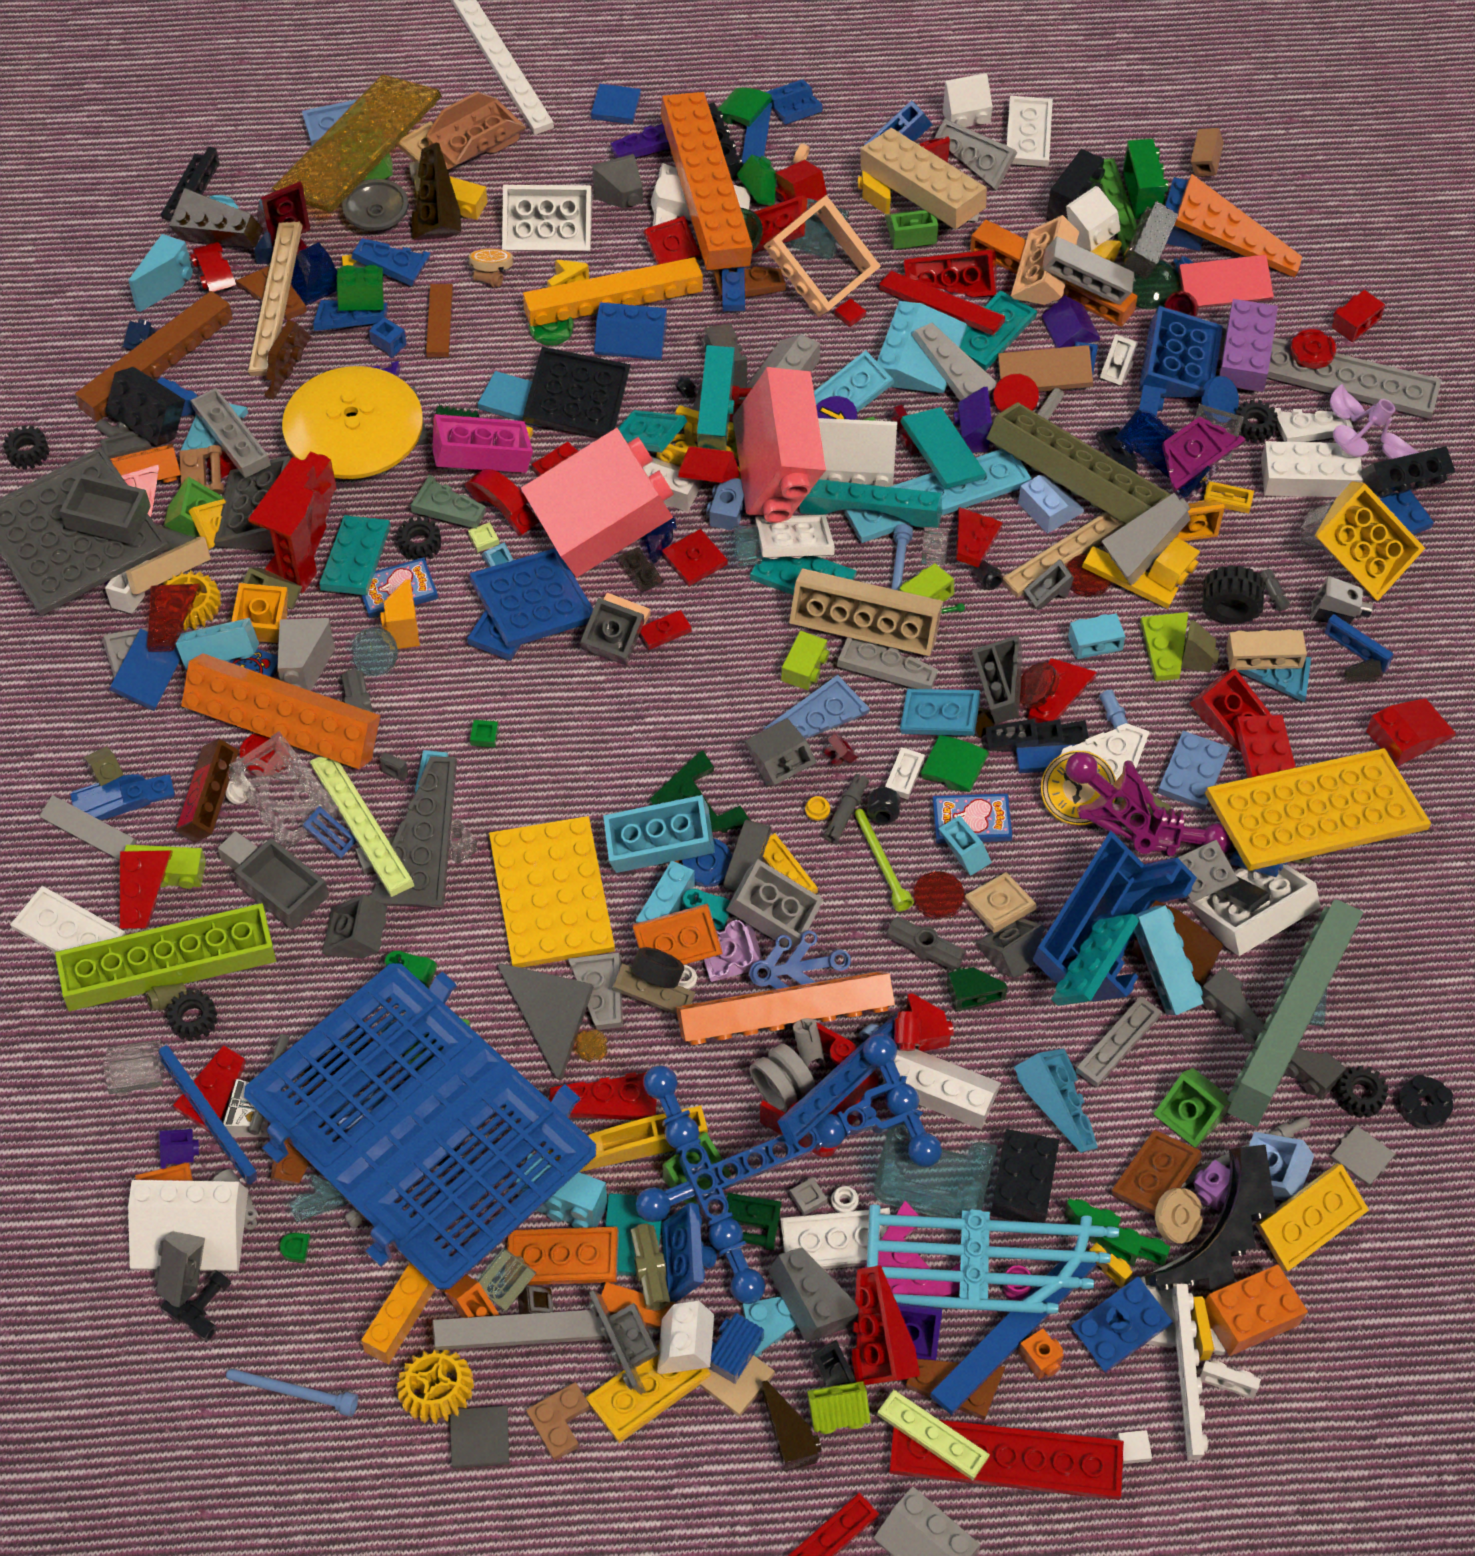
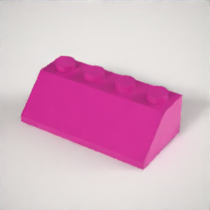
(481, 443)

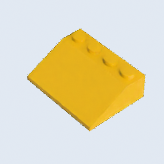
(1368, 539)

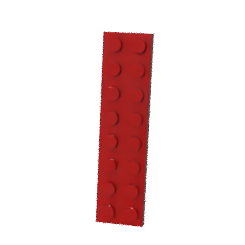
(1022, 1460)

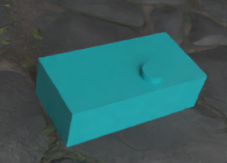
(716, 397)

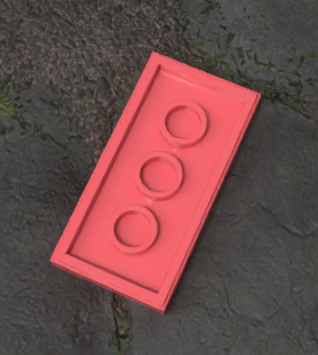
(1228, 279)

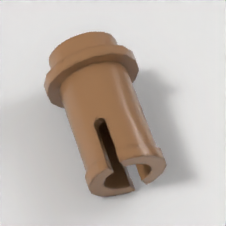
(493, 278)

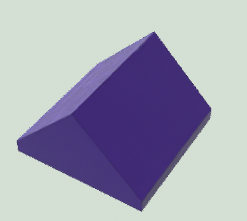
(1069, 323)
(923, 1327)

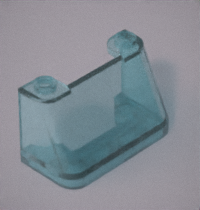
(939, 1190)

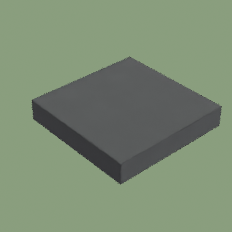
(480, 1437)

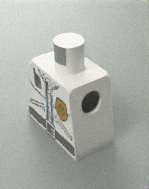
(241, 1113)

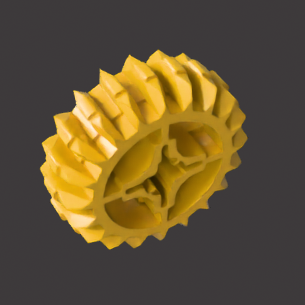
(207, 601)
(440, 1393)

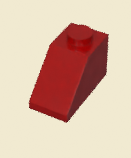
(934, 1026)

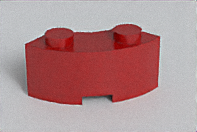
(212, 266)

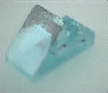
(322, 1201)

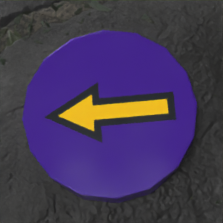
(836, 408)

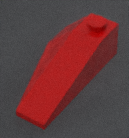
(963, 272)
(883, 1341)

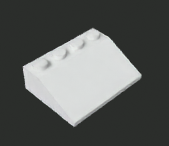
(547, 218)
(858, 451)
(1239, 930)
(187, 1207)

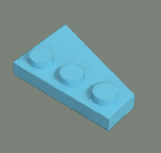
(201, 437)

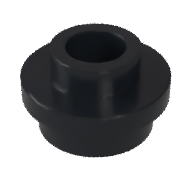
(685, 387)

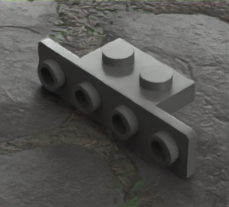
(629, 1337)

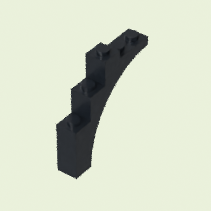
(1247, 1199)

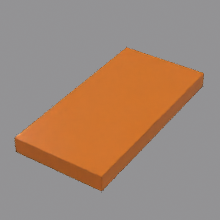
(568, 1254)

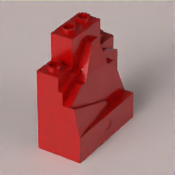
(296, 516)

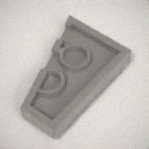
(601, 972)

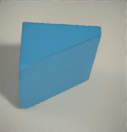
(497, 555)

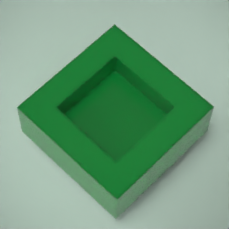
(484, 733)

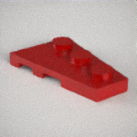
(975, 536)
(216, 1085)

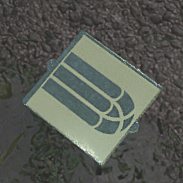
(505, 1278)

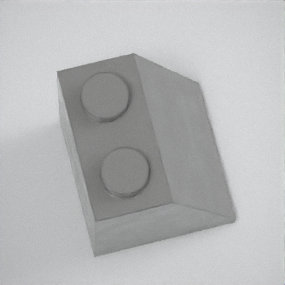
(304, 650)

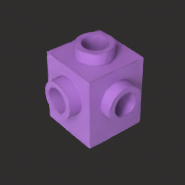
(1212, 1184)

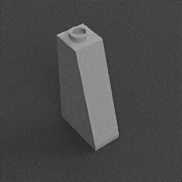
(1145, 537)

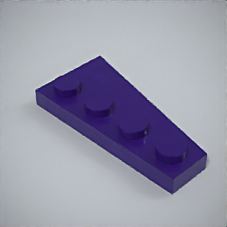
(649, 141)

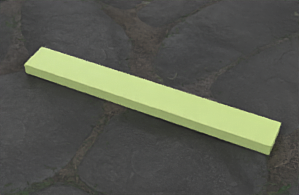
(362, 825)

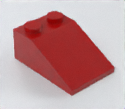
(1224, 702)
(1408, 730)

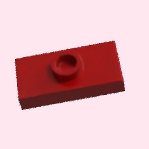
(665, 629)

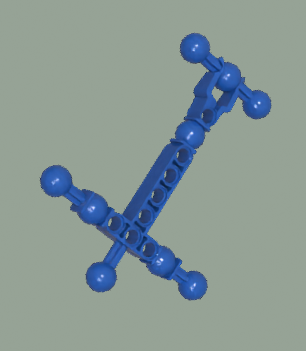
(725, 1232)

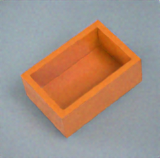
(1254, 1310)

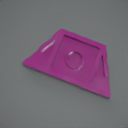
(1195, 448)

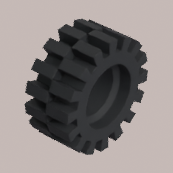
(1260, 412)
(28, 457)
(418, 528)
(188, 1002)
(1365, 1078)

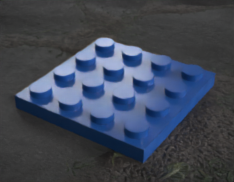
(532, 597)

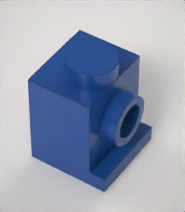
(388, 336)
(1151, 399)

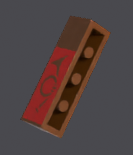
(206, 791)

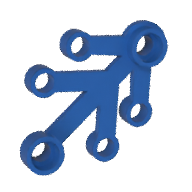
(793, 966)

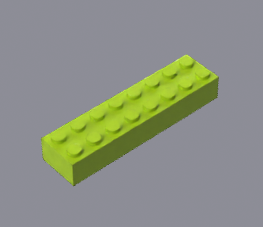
(165, 956)

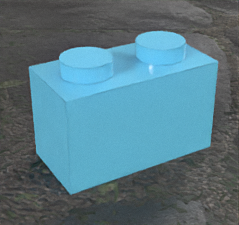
(1096, 636)

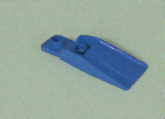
(122, 795)

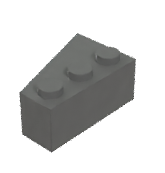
(725, 336)
(1000, 674)
(812, 1295)

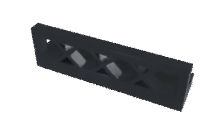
(198, 177)

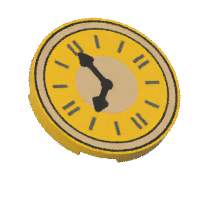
(1064, 796)

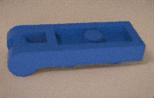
(733, 289)

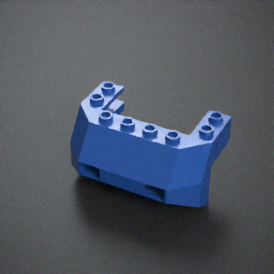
(1110, 887)

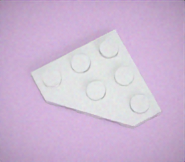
(1115, 746)

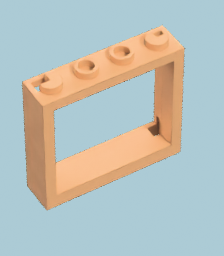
(845, 237)

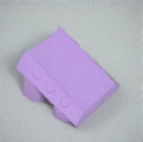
(739, 952)

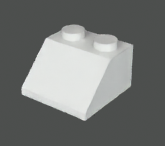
(968, 100)
(1093, 218)
(685, 1338)

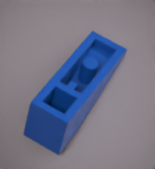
(909, 122)

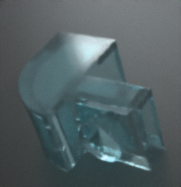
(746, 545)

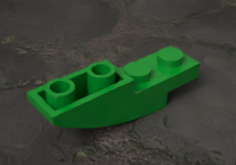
(1128, 1244)

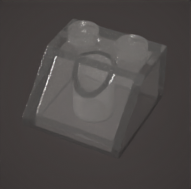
(133, 1068)

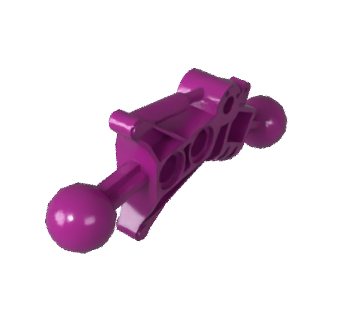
(1166, 829)

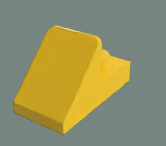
(568, 272)

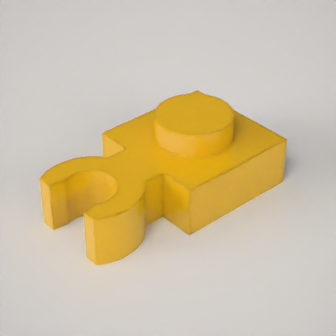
(1117, 1270)

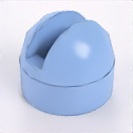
(867, 1031)

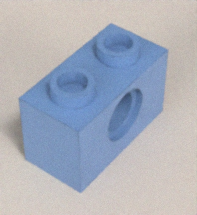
(727, 504)

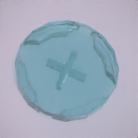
(374, 651)

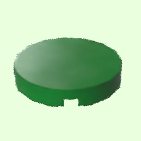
(552, 333)

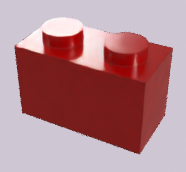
(1357, 315)

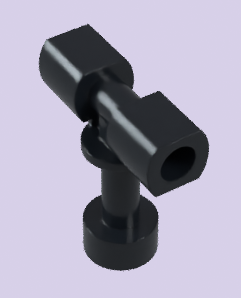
(193, 1312)

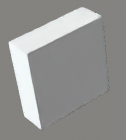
(1136, 1447)

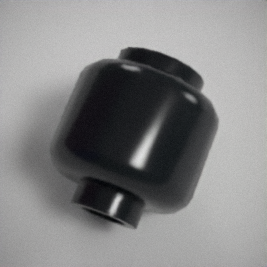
(884, 805)

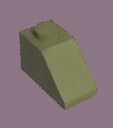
(1199, 649)

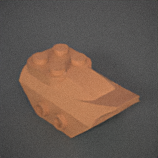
(474, 127)

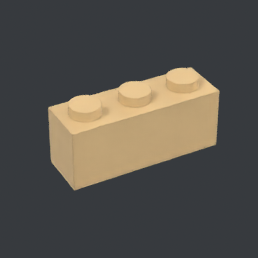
(1266, 649)

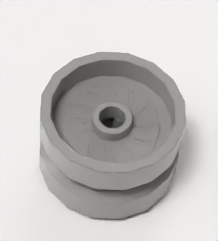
(782, 1077)

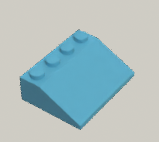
(905, 358)

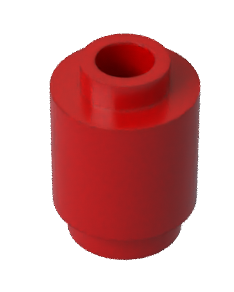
(907, 1030)

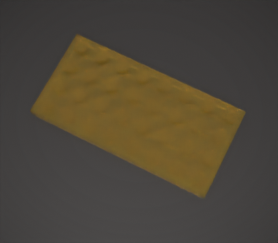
(359, 140)

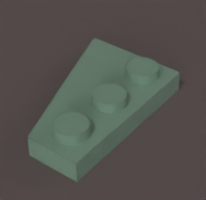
(444, 504)

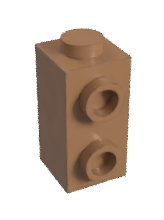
(1207, 152)

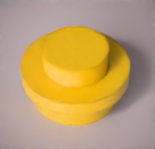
(817, 808)

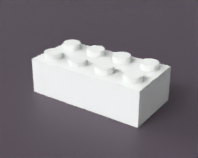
(1307, 469)

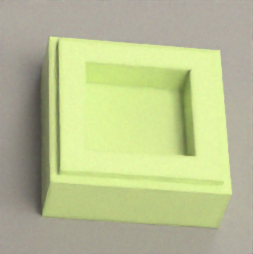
(483, 537)

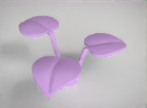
(1379, 414)

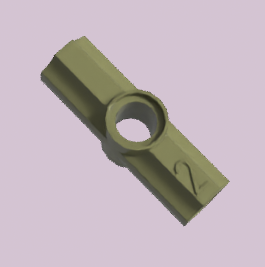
(650, 1267)

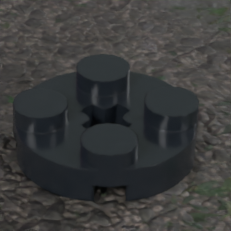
(1435, 1092)

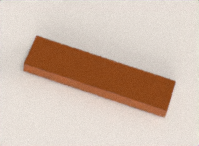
(439, 320)

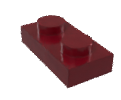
(898, 412)

